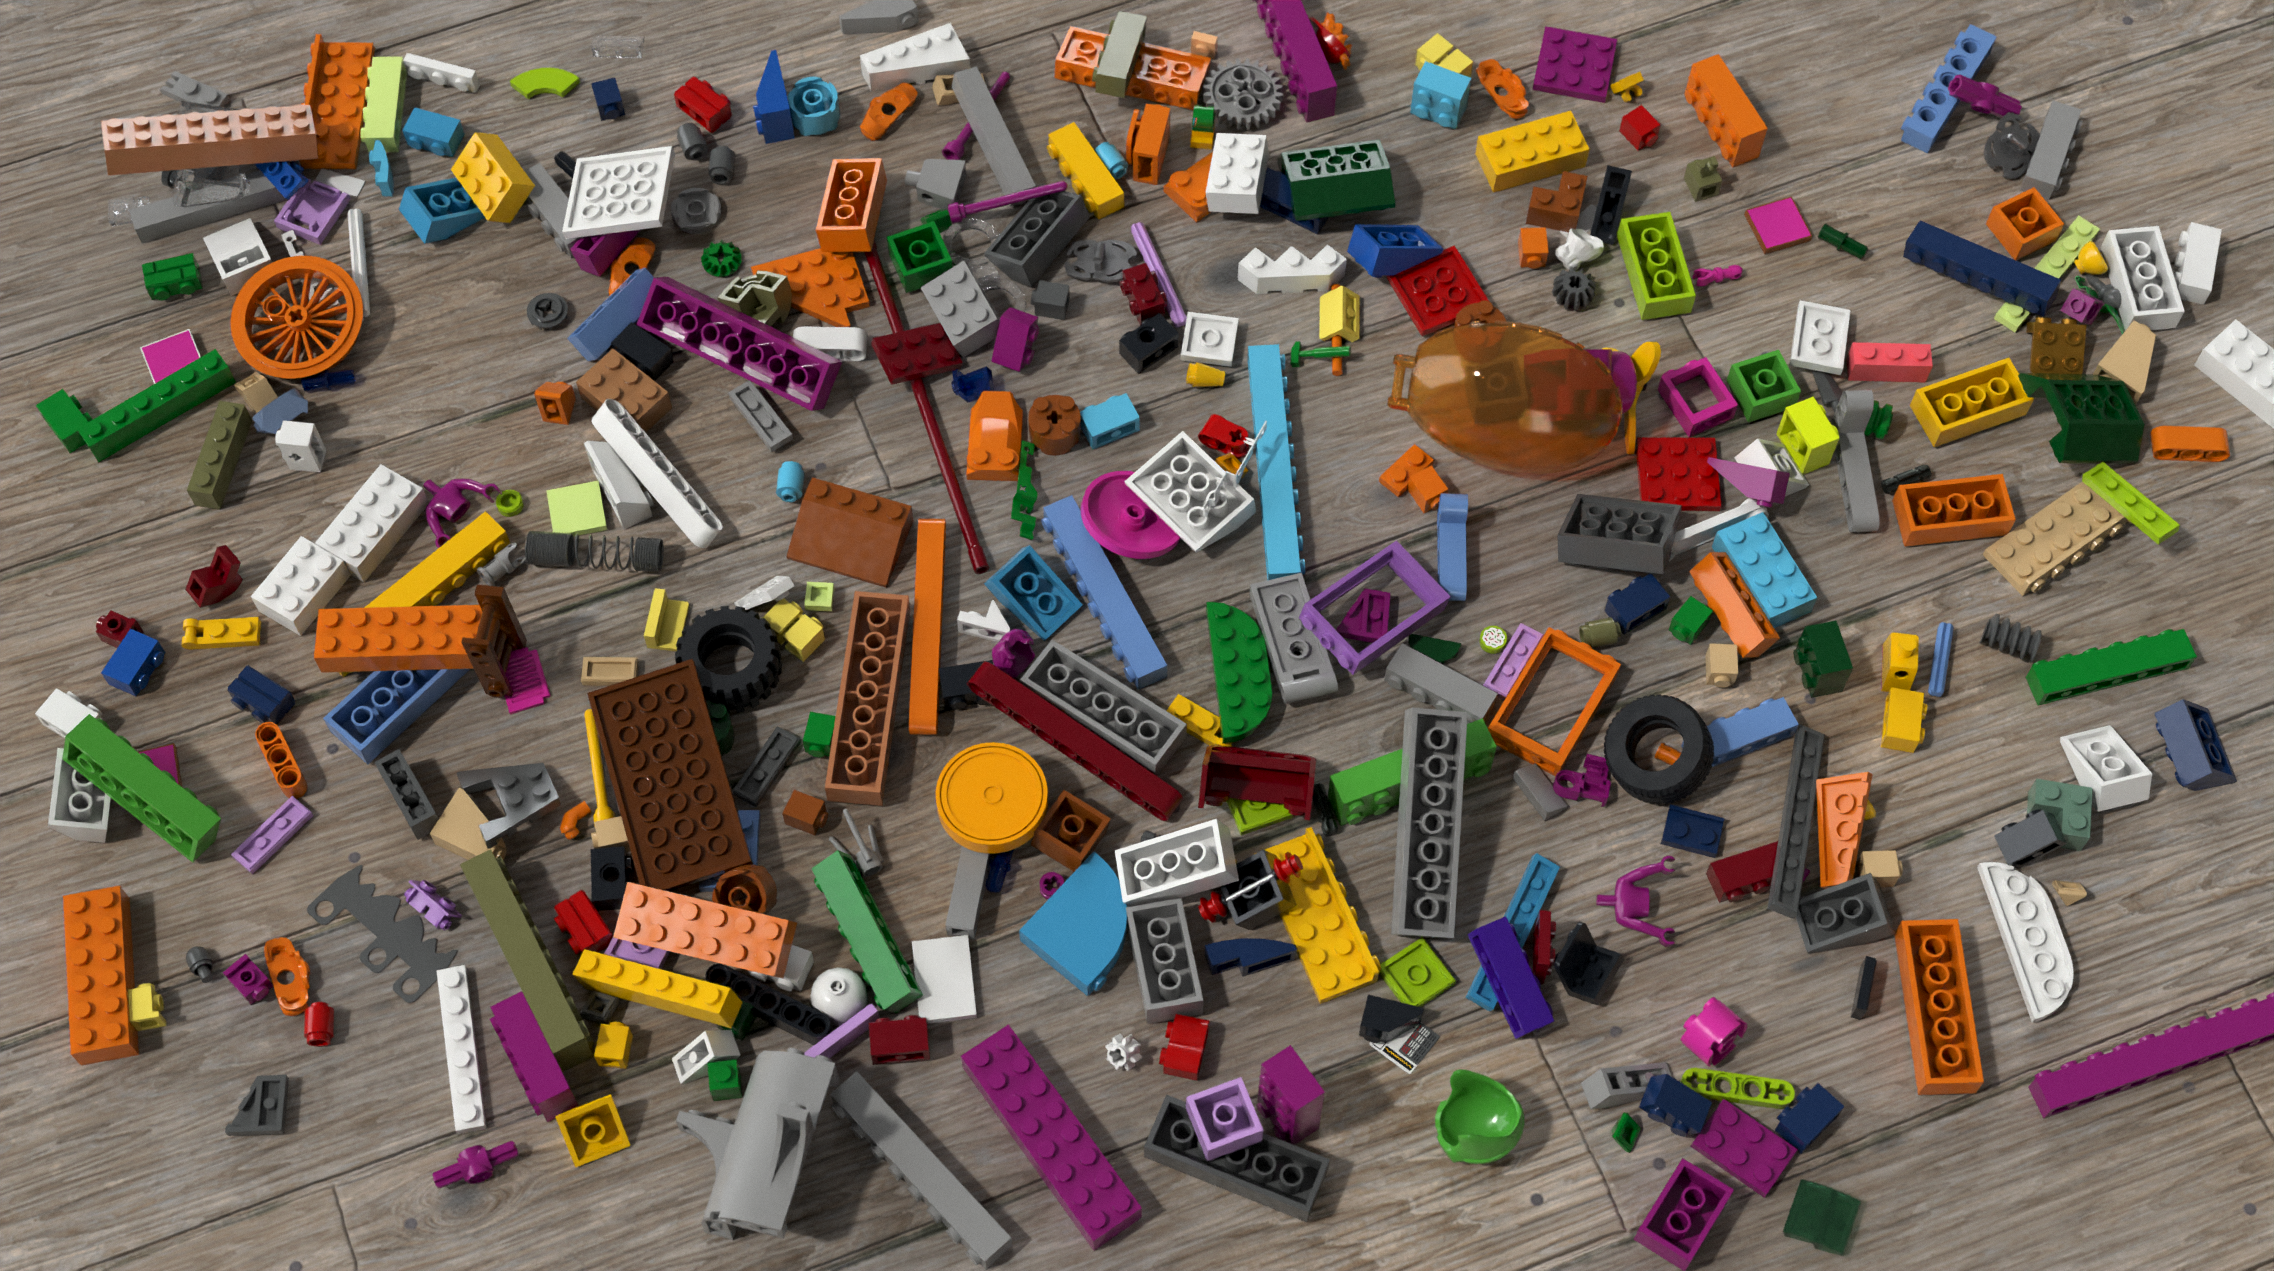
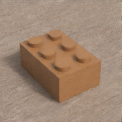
(622, 381)

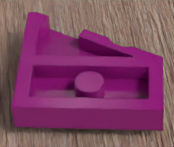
(1367, 617)

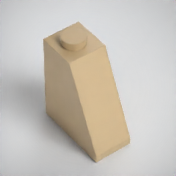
(2130, 359)
(460, 831)

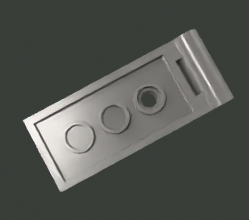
(1278, 612)

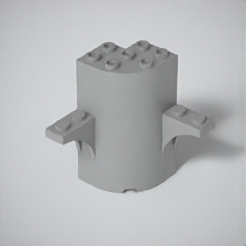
(767, 1145)

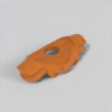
(1493, 76)
(875, 121)
(639, 252)
(282, 957)

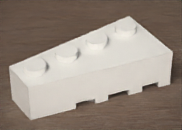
(915, 59)

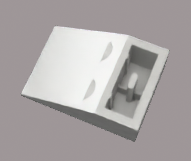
(237, 254)

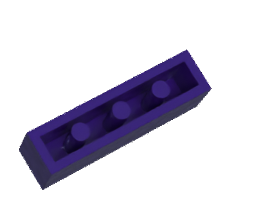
(1511, 977)

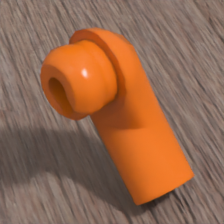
(570, 820)

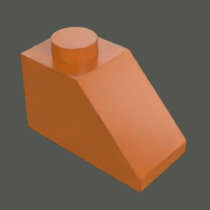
(555, 402)

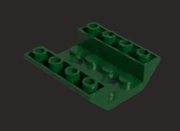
(1338, 179)
(2094, 415)

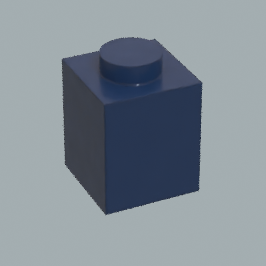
(608, 99)

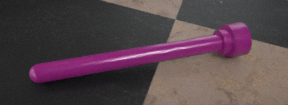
(954, 149)
(960, 211)

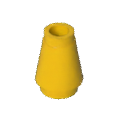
(1204, 376)

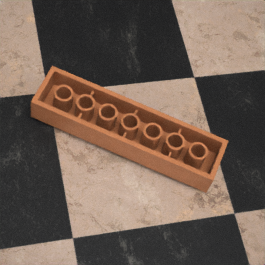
(209, 139)
(868, 698)

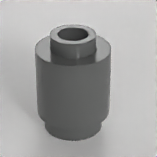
(692, 141)
(721, 165)

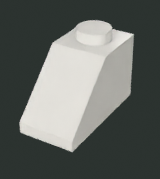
(708, 1047)

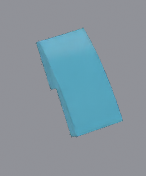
(383, 169)

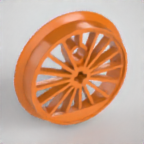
(297, 320)

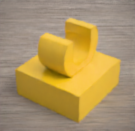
(1627, 84)

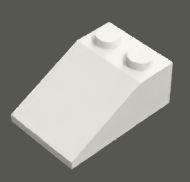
(2108, 767)

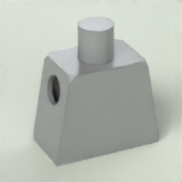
(938, 182)

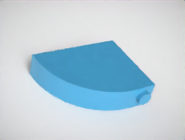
(1081, 926)

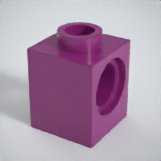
(2082, 306)

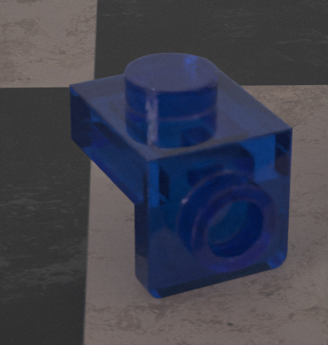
(972, 384)

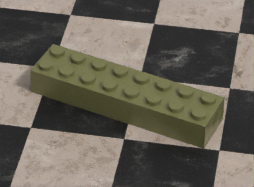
(529, 959)

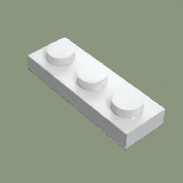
(441, 73)

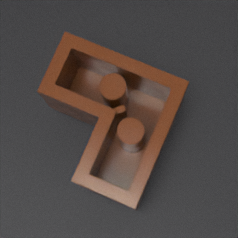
(1559, 208)

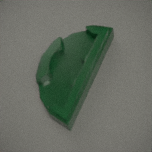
(1434, 648)

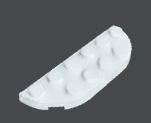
(2030, 937)

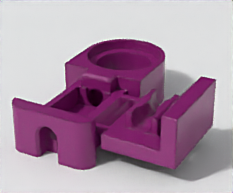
(1589, 787)

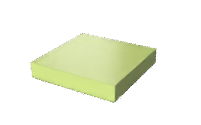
(577, 509)

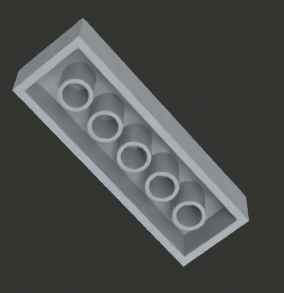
(1106, 707)

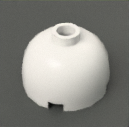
(839, 995)

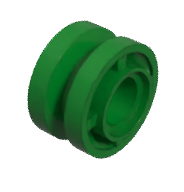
(1880, 420)

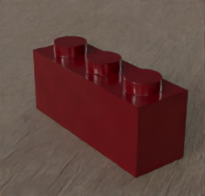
(1743, 873)

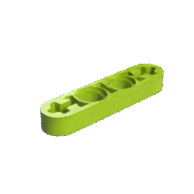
(1737, 1084)

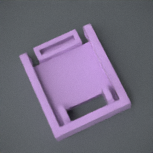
(313, 207)

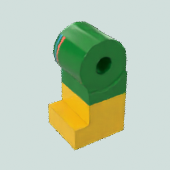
(1203, 127)

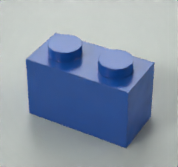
(133, 662)

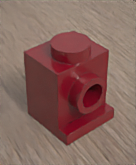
(115, 627)

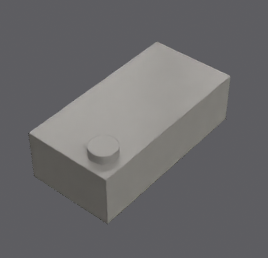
(1164, 960)

